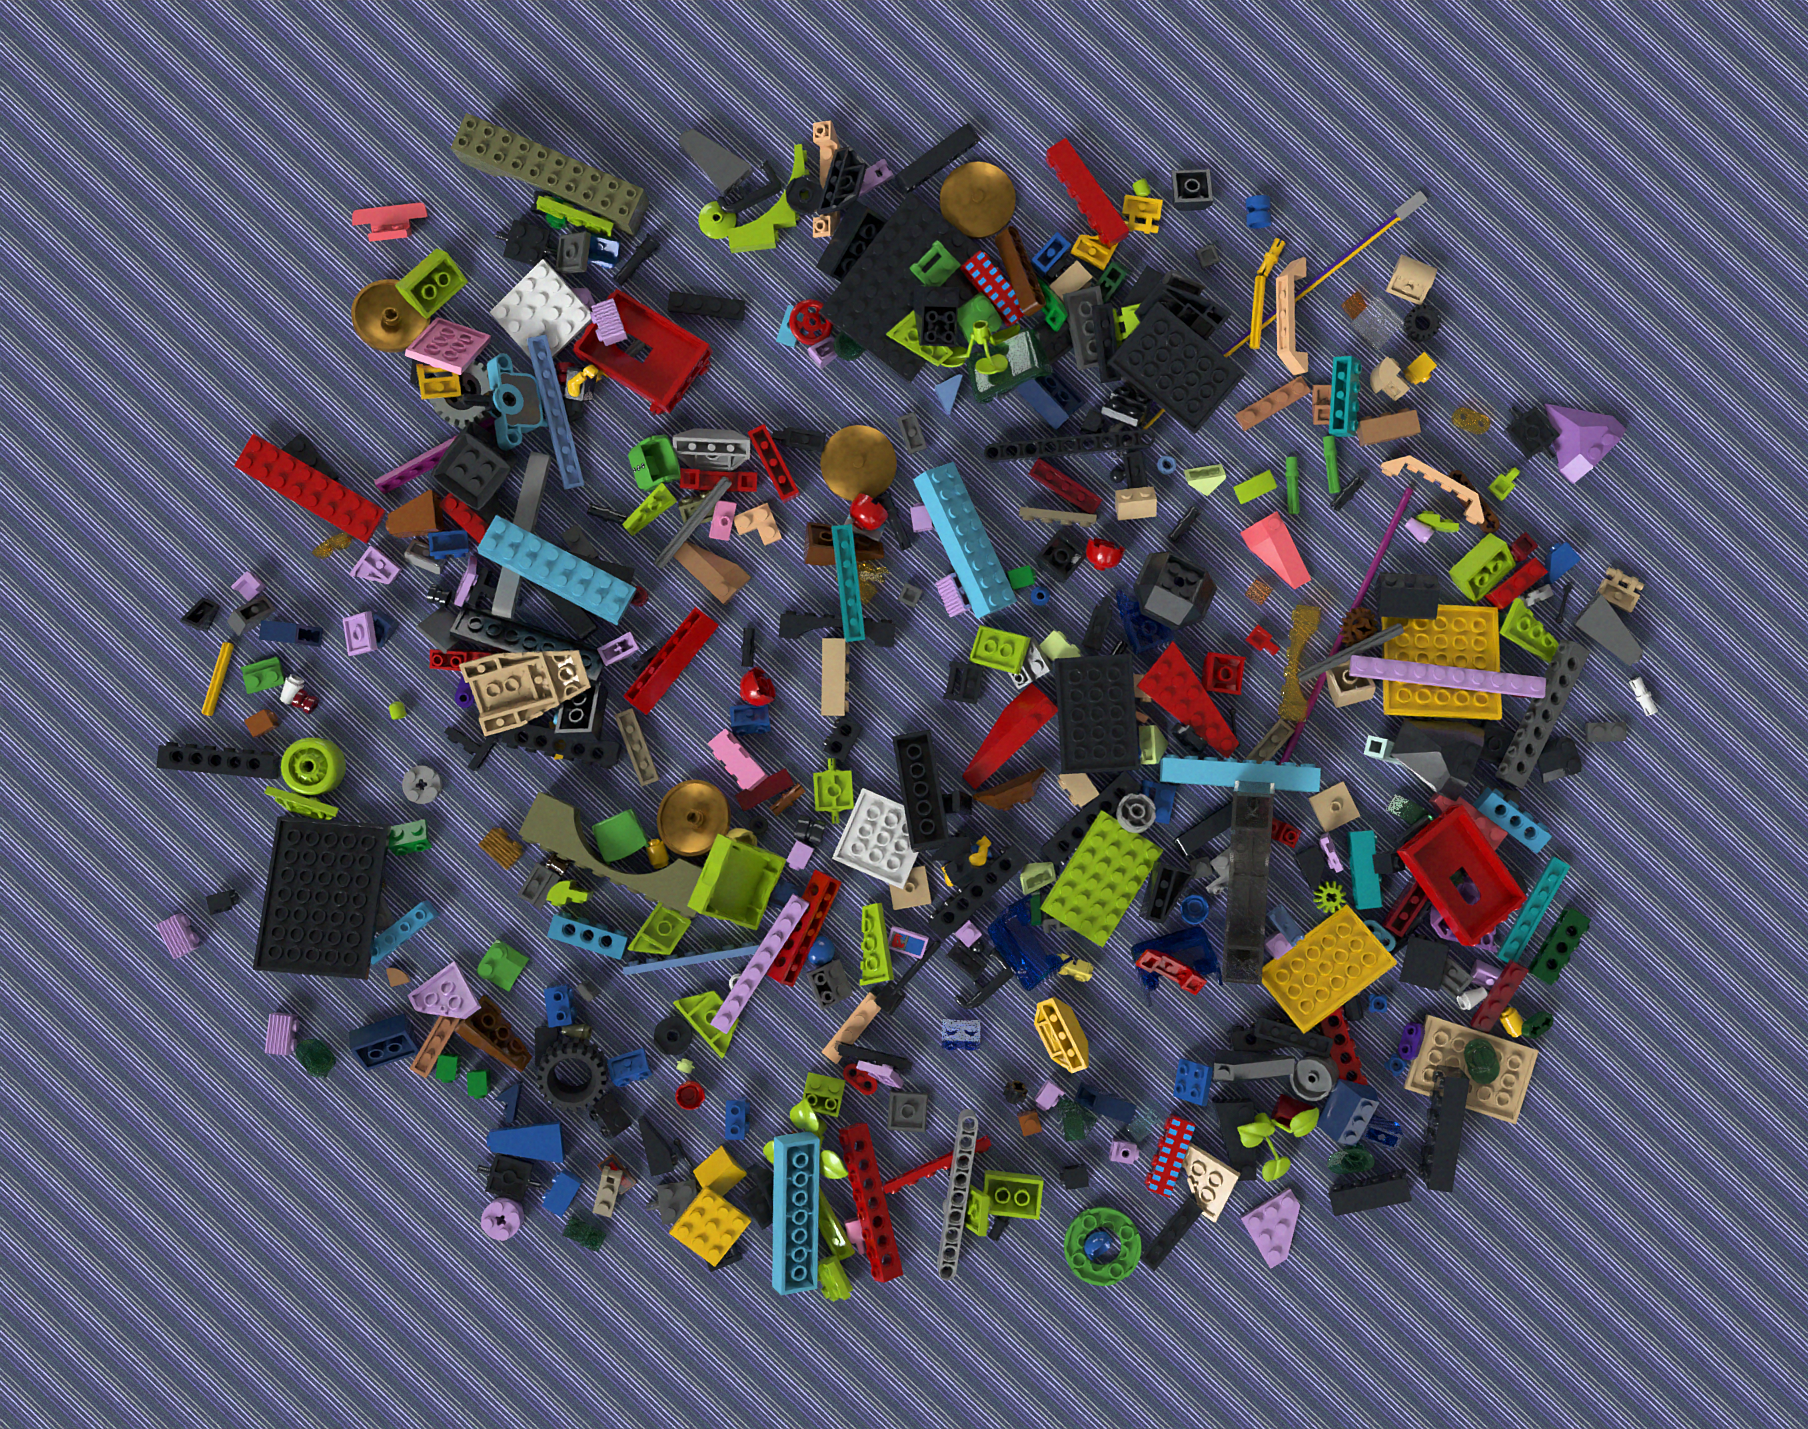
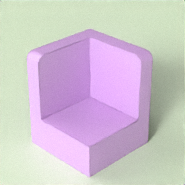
(249, 585)

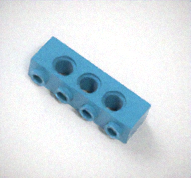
(1533, 840)
(402, 930)
(559, 932)

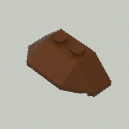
(1012, 791)

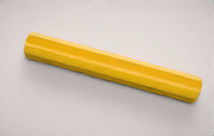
(1257, 312)
(217, 678)

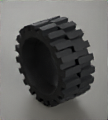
(572, 1095)

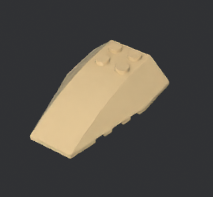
(522, 685)

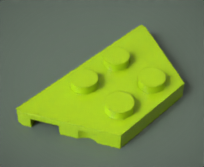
(307, 807)
(660, 931)
(700, 1012)

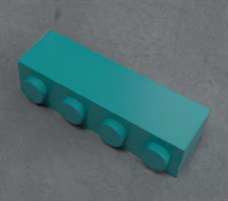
(1363, 878)

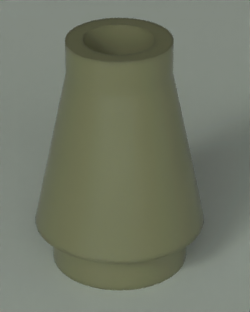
(582, 1031)

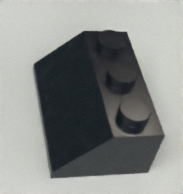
(1407, 595)
(583, 715)

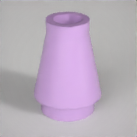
(1420, 530)

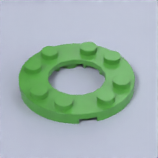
(1107, 1273)

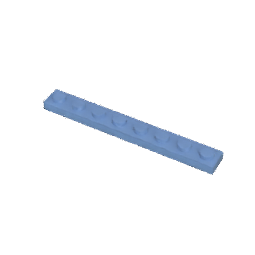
(555, 412)
(690, 958)

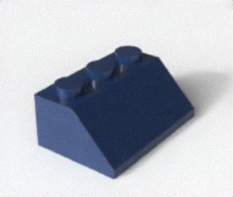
(1052, 398)
(384, 1042)
(1348, 1111)

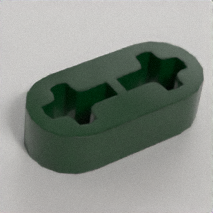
(1035, 908)
(1541, 1023)

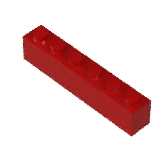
(1087, 193)
(670, 661)

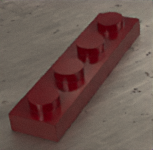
(1065, 487)
(1499, 996)

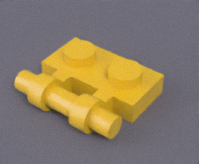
(1142, 208)

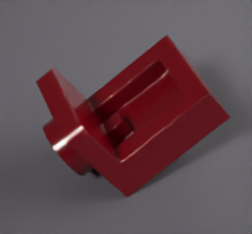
(1522, 547)

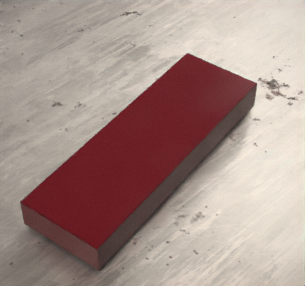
(766, 789)

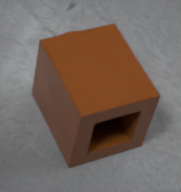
(262, 722)
(1029, 1122)

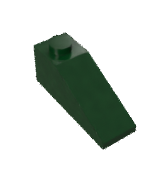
(1113, 280)

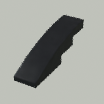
(1140, 290)

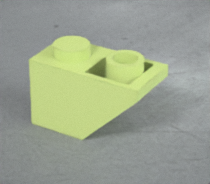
(1056, 647)

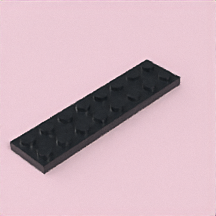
(514, 636)

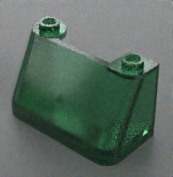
(1025, 363)

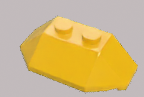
(1062, 1034)

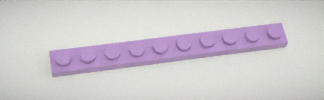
(1447, 676)

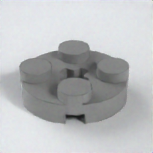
(1536, 595)
(411, 781)

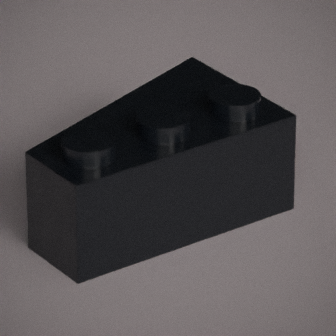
(1163, 891)

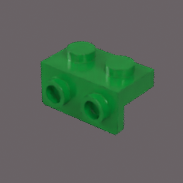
(409, 838)

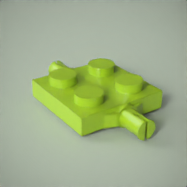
(833, 790)

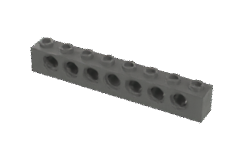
(1542, 714)

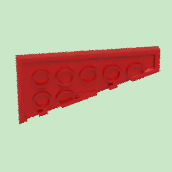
(1180, 693)

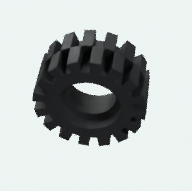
(1430, 315)

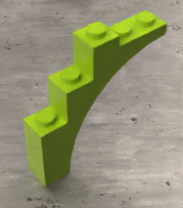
(761, 232)

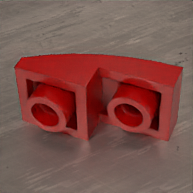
(1284, 833)

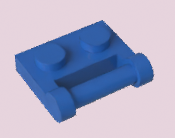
(1162, 799)

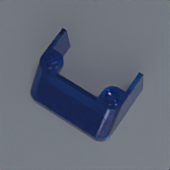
(1187, 946)
(1021, 947)

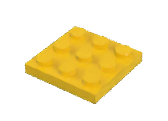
(710, 1225)

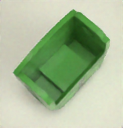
(654, 462)
(620, 836)

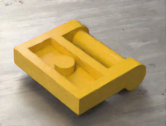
(437, 387)

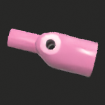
(854, 1233)

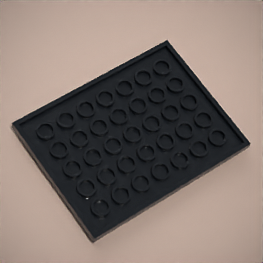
(881, 285)
(322, 898)

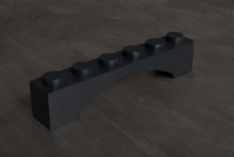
(794, 625)

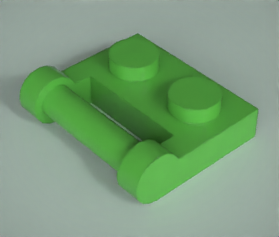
(940, 270)

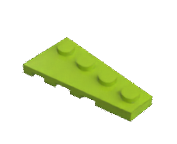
(575, 216)
(1528, 632)
(875, 947)

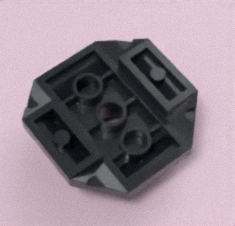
(1164, 600)

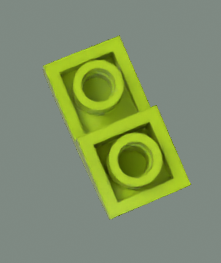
(1255, 487)
(1433, 520)

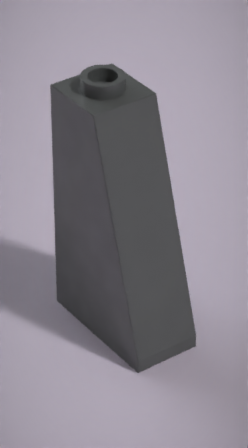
(717, 163)
(1606, 627)

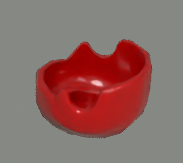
(690, 1095)

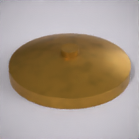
(978, 199)
(385, 317)
(858, 462)
(693, 817)

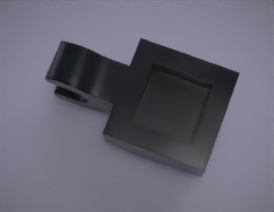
(1057, 269)
(647, 657)

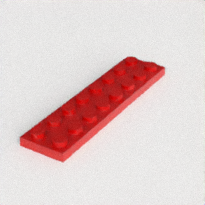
(310, 488)

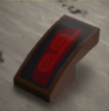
(627, 1179)

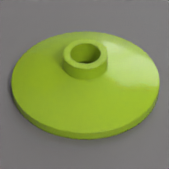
(712, 228)

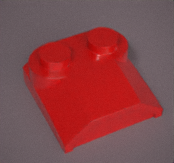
(1223, 673)

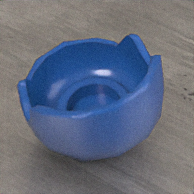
(1194, 909)
(821, 951)
(1097, 1244)

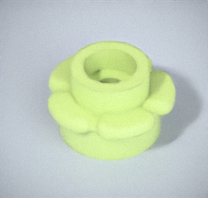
(685, 1066)

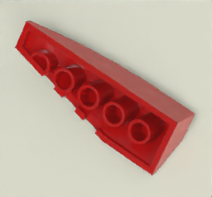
(1012, 729)

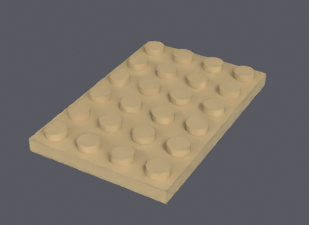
(1445, 1046)

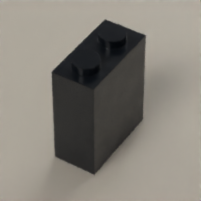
(1424, 962)

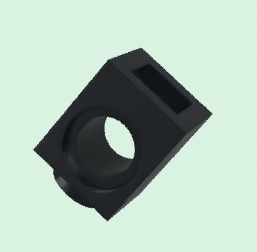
(1074, 1176)

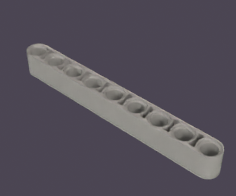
(525, 518)
(957, 1203)

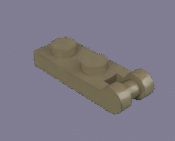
(607, 1192)

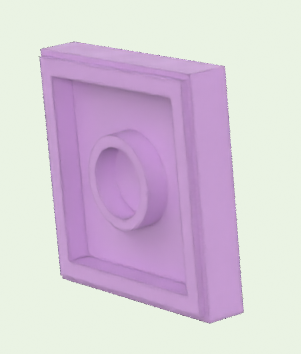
(359, 633)

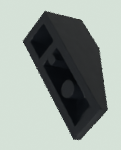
(657, 1150)

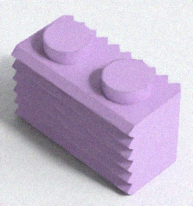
(608, 321)
(953, 595)
(178, 935)
(281, 1033)

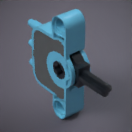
(512, 401)

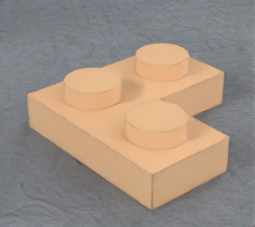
(760, 519)

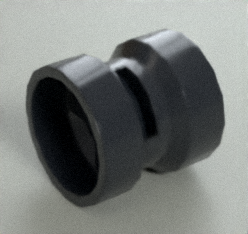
(534, 206)
(440, 596)

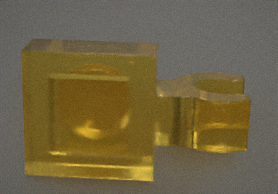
(867, 572)

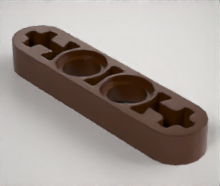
(1486, 509)

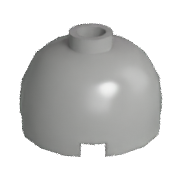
(1136, 813)

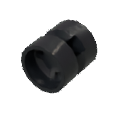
(809, 829)

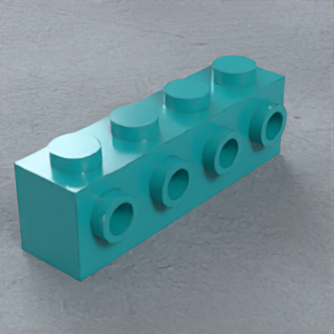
(1344, 396)

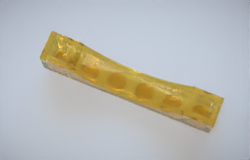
(1306, 623)

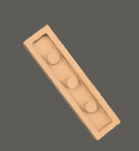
(853, 1026)

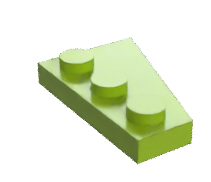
(906, 334)
(651, 508)

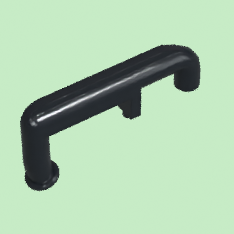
(755, 197)
(991, 987)

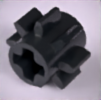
(1015, 1092)

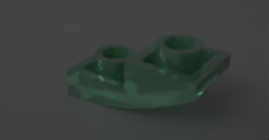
(584, 1233)

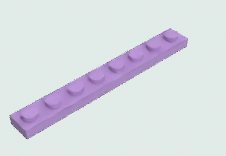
(759, 963)

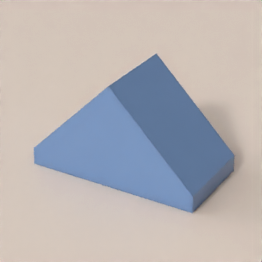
(948, 391)

